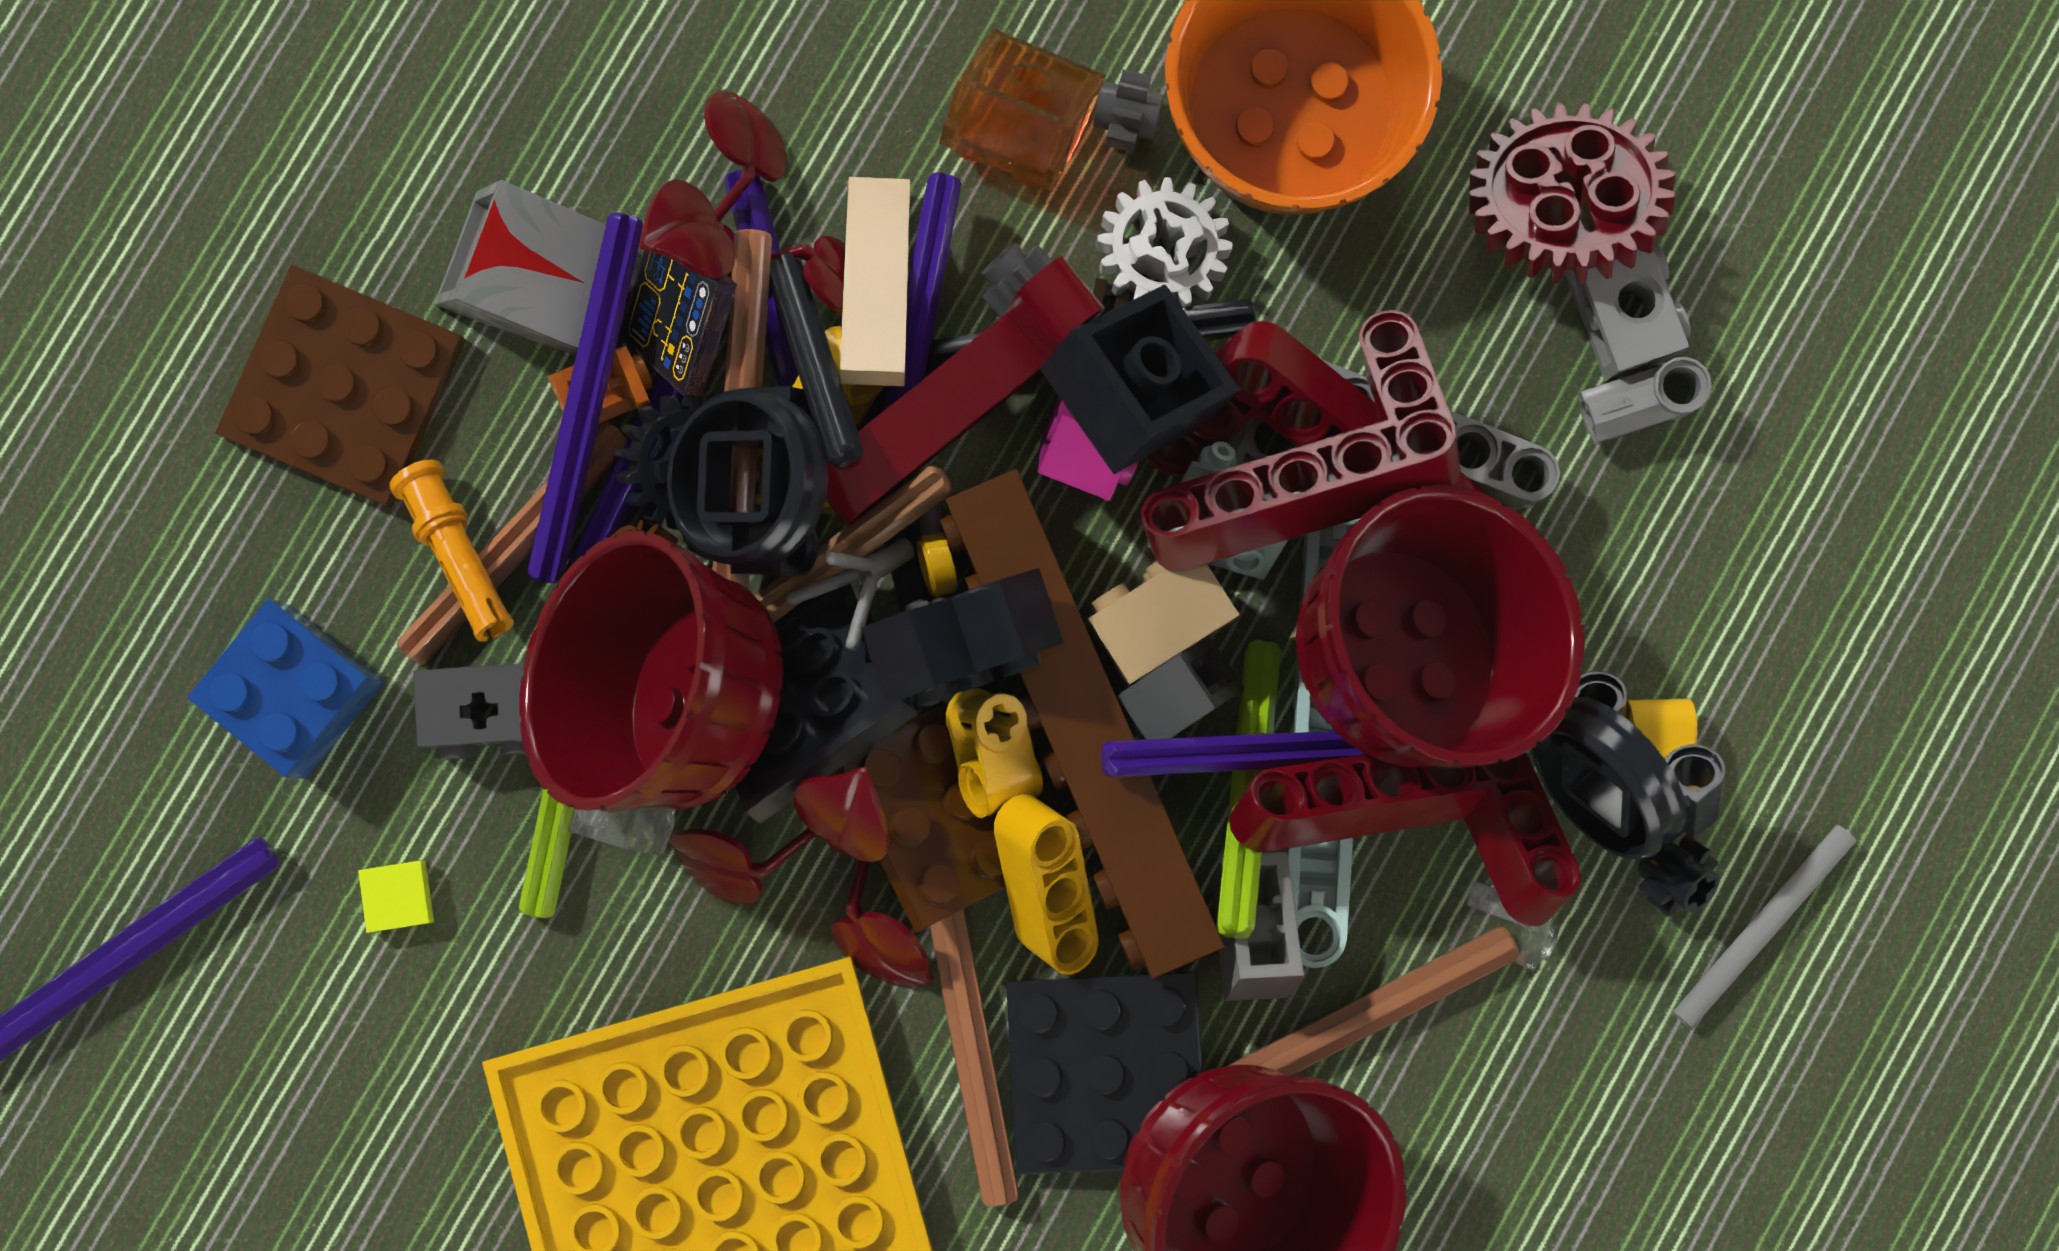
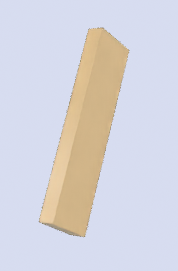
(875, 282)

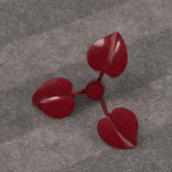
(690, 231)
(852, 823)

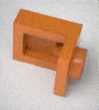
(625, 385)

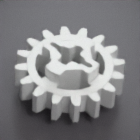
(1157, 219)

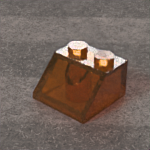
(1020, 109)

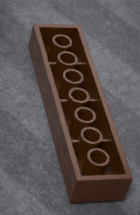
(1078, 713)

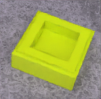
(396, 896)

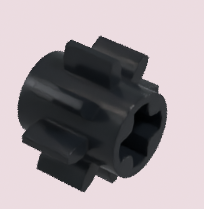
(1679, 876)

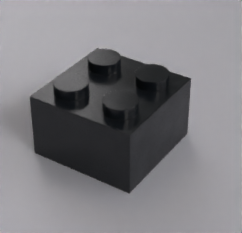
(1138, 378)

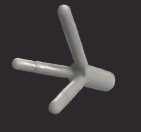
(861, 569)

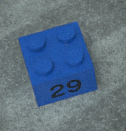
(285, 689)

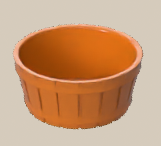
(1302, 96)

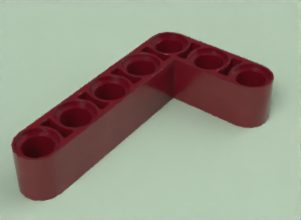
(1396, 373)
(963, 389)
(1287, 391)
(1367, 796)

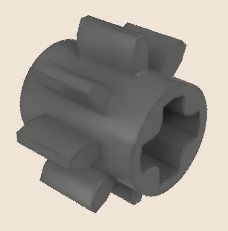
(1128, 110)
(1009, 273)

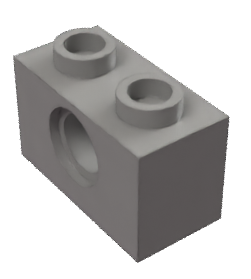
(1625, 342)

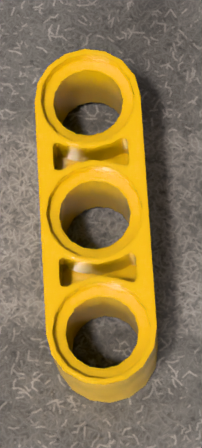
(1046, 883)

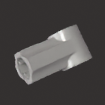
(1640, 400)

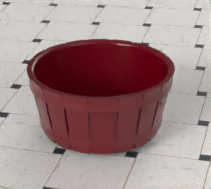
(1441, 632)
(647, 680)
(1262, 1167)

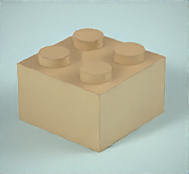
(1157, 619)

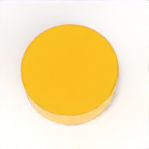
(936, 564)

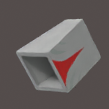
(524, 266)

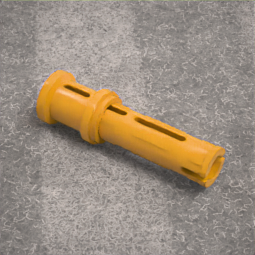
(442, 527)

